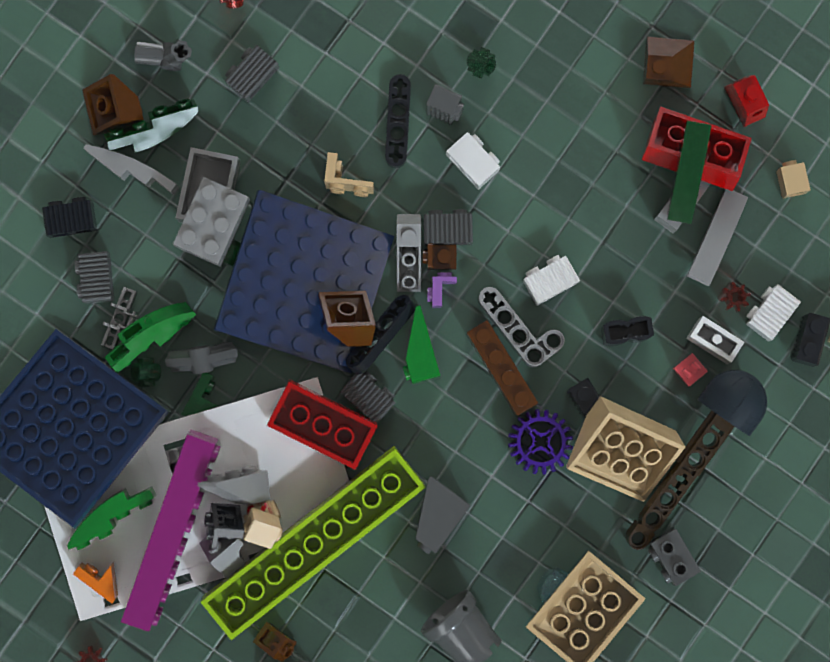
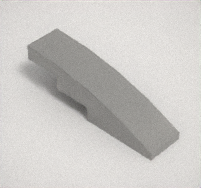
(124, 166)
(717, 237)

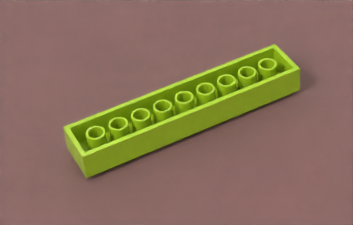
(313, 542)

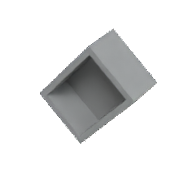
(208, 164)
(211, 222)

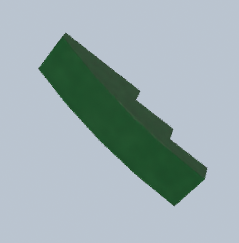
(689, 172)

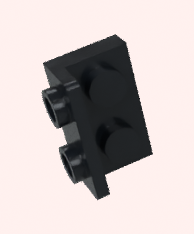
(224, 522)

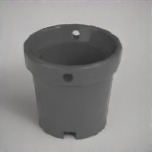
(461, 629)

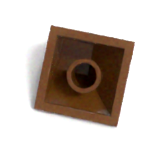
(668, 62)
(111, 105)
(348, 316)

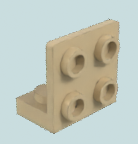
(338, 185)

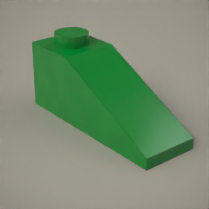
(420, 354)

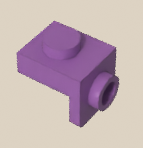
(434, 293)

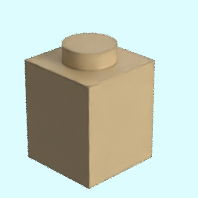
(793, 179)
(262, 528)

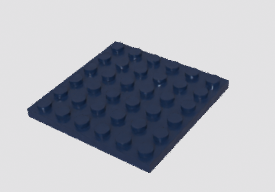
(282, 267)
(71, 427)

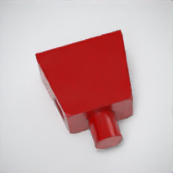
(748, 99)

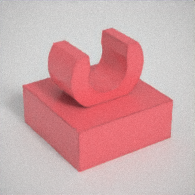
(690, 370)

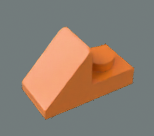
(104, 585)

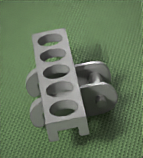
(125, 313)

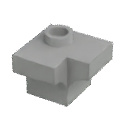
(226, 557)

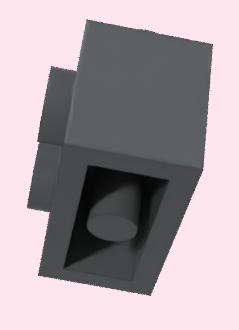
(674, 557)

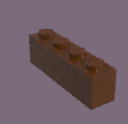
(501, 368)

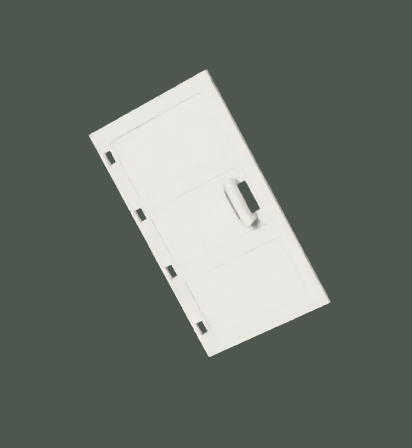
(296, 477)

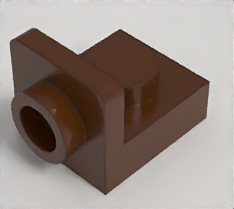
(440, 257)
(274, 642)

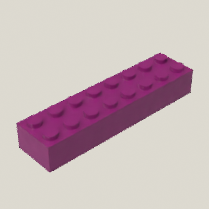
(169, 530)

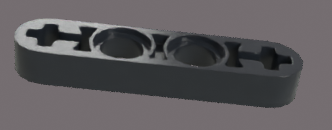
(398, 121)
(403, 309)

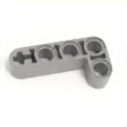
(517, 325)

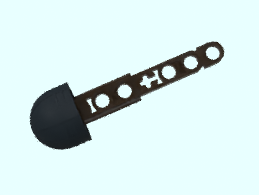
(734, 401)

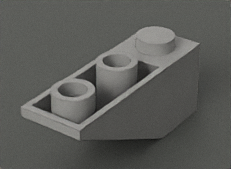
(408, 252)
(240, 488)

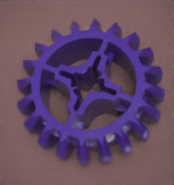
(556, 427)

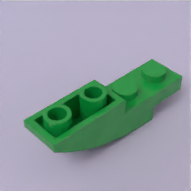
(155, 326)
(101, 521)

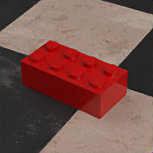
(724, 153)
(322, 424)

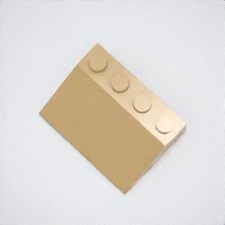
(624, 449)
(585, 611)

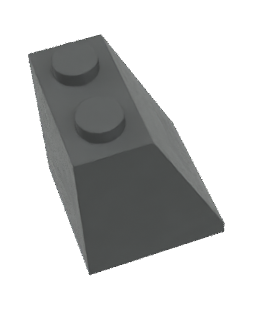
(438, 516)

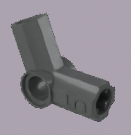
(167, 56)
(201, 358)

